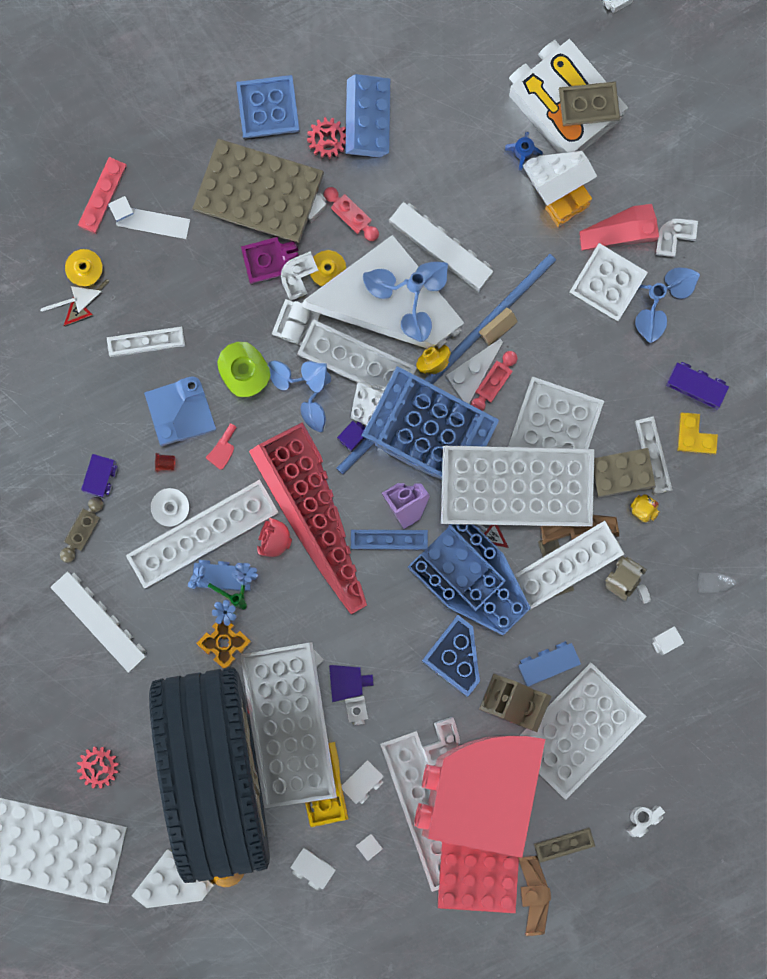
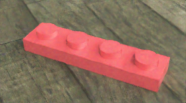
(102, 195)

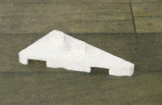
(470, 374)

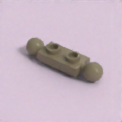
(81, 529)

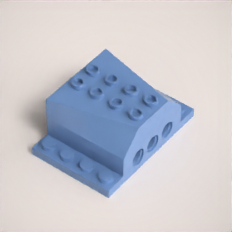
(419, 419)

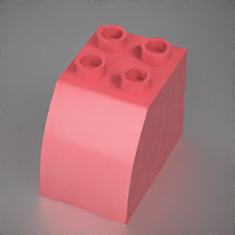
(482, 794)

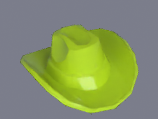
(243, 369)

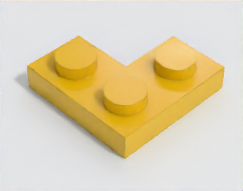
(691, 440)

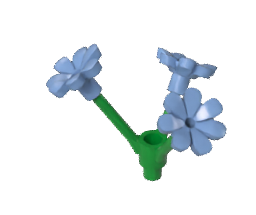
(225, 611)

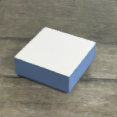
(120, 208)
(369, 847)

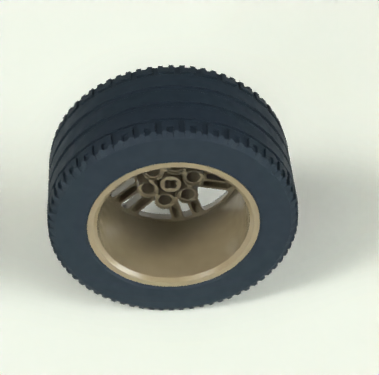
(208, 775)

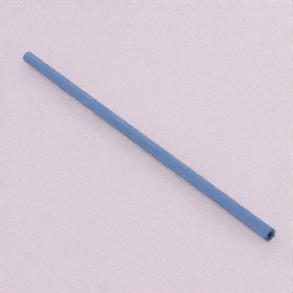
(463, 347)

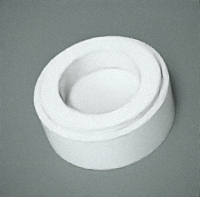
(643, 593)

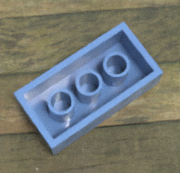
(367, 116)

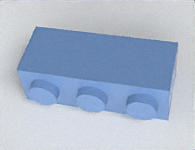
(221, 575)
(548, 663)

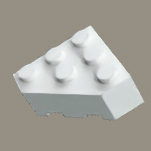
(559, 174)
(165, 886)

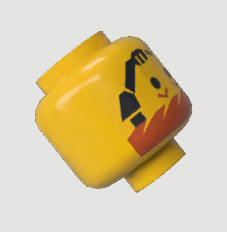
(645, 508)

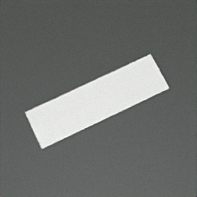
(156, 223)

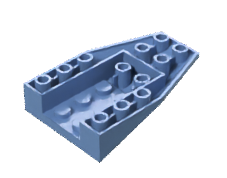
(472, 578)

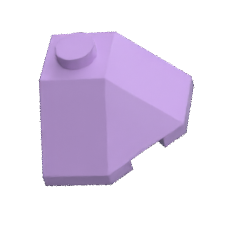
(406, 502)

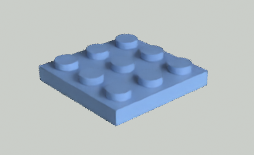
(267, 106)

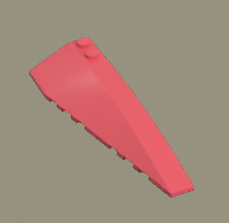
(301, 489)

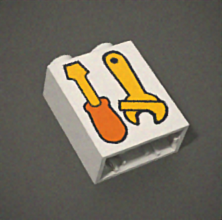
(538, 96)

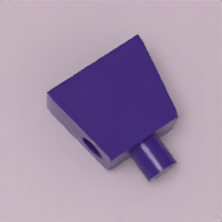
(347, 682)

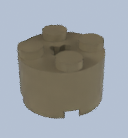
(625, 578)

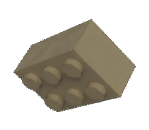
(623, 473)

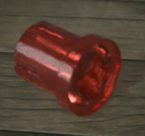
(164, 462)

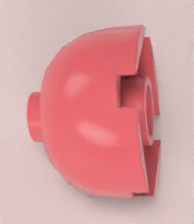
(274, 538)

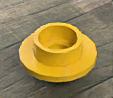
(325, 258)
(90, 273)
(433, 360)

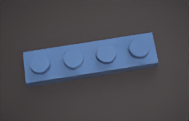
(389, 539)

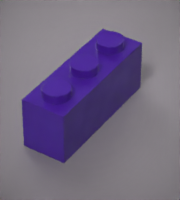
(697, 385)

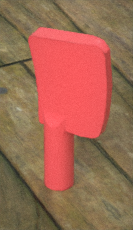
(223, 450)

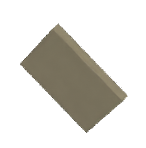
(589, 103)

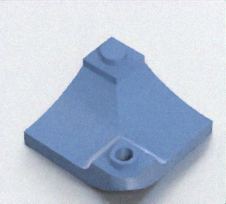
(179, 411)

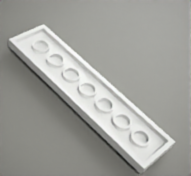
(202, 534)
(407, 766)

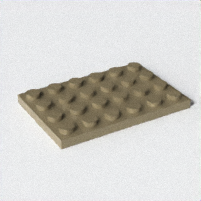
(258, 190)

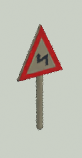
(74, 316)

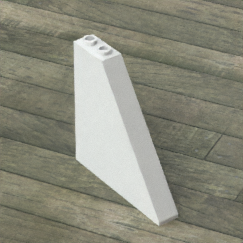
(351, 302)

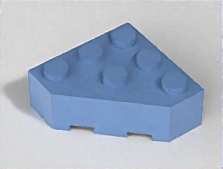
(456, 657)

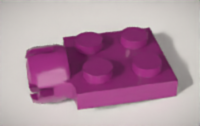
(266, 258)

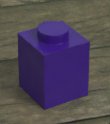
(351, 435)

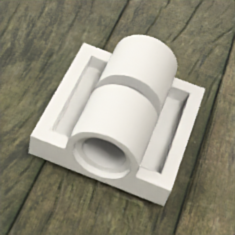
(294, 322)
(365, 401)
(652, 817)

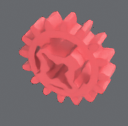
(332, 131)
(106, 769)

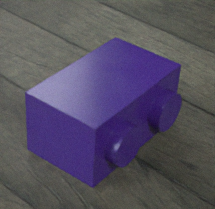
(99, 476)

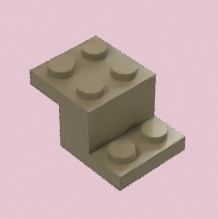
(515, 702)

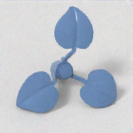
(431, 275)
(681, 283)
(316, 378)

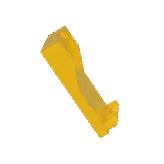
(329, 810)

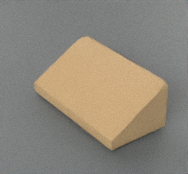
(498, 326)

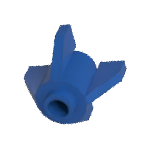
(524, 154)

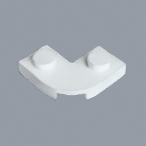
(672, 231)
(292, 274)
(448, 739)

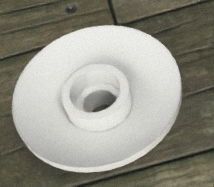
(169, 497)

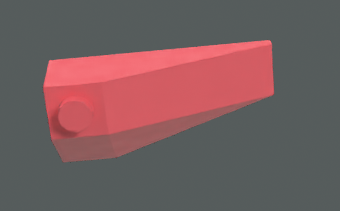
(628, 227)

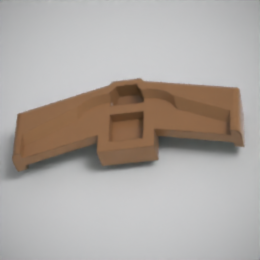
(551, 533)
(535, 895)

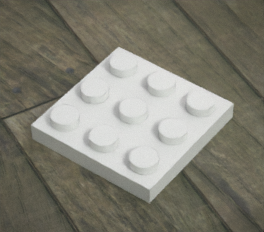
(608, 282)

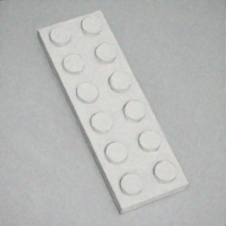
(349, 356)
(568, 564)

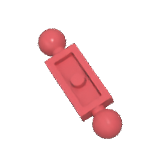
(351, 214)
(494, 380)

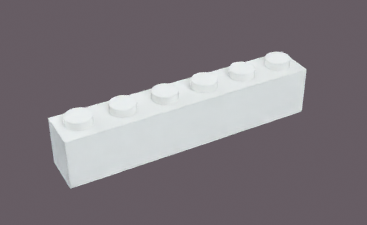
(440, 246)
(99, 622)

